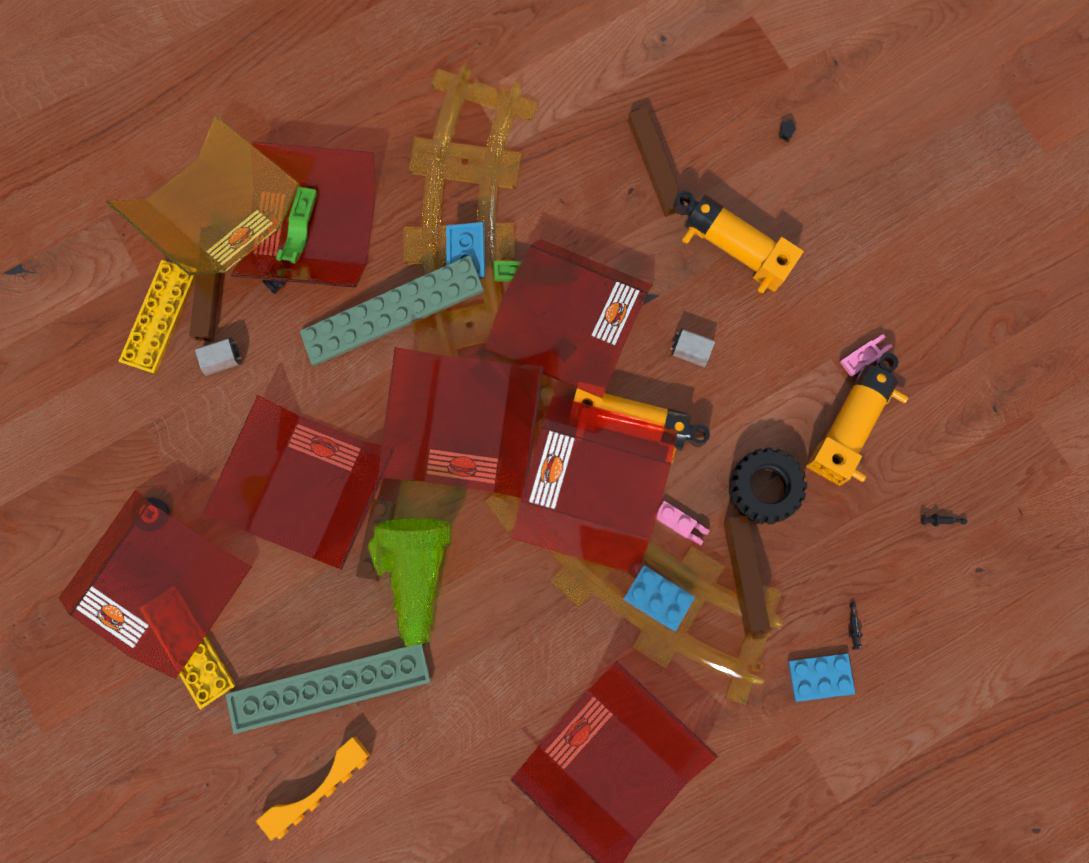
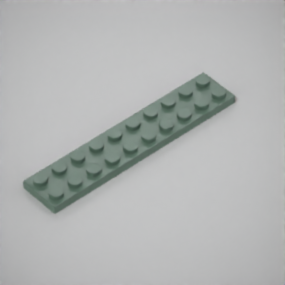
(392, 310)
(327, 688)

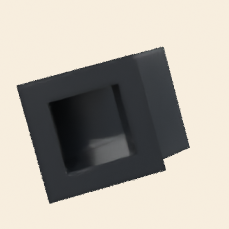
(787, 130)

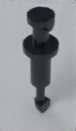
(936, 520)
(855, 629)

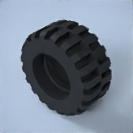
(789, 473)

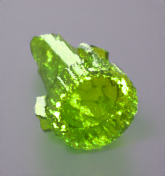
(412, 555)

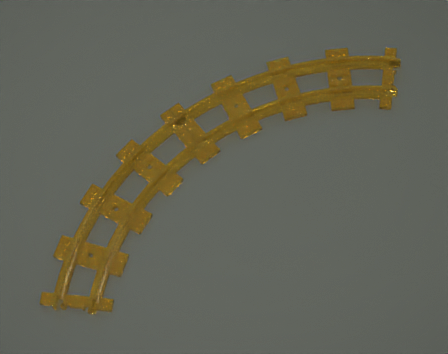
(447, 331)

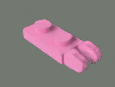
(864, 356)
(680, 522)

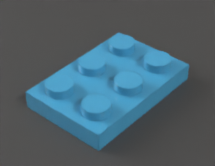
(465, 241)
(659, 598)
(821, 677)

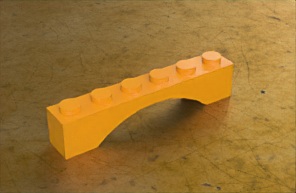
(281, 816)

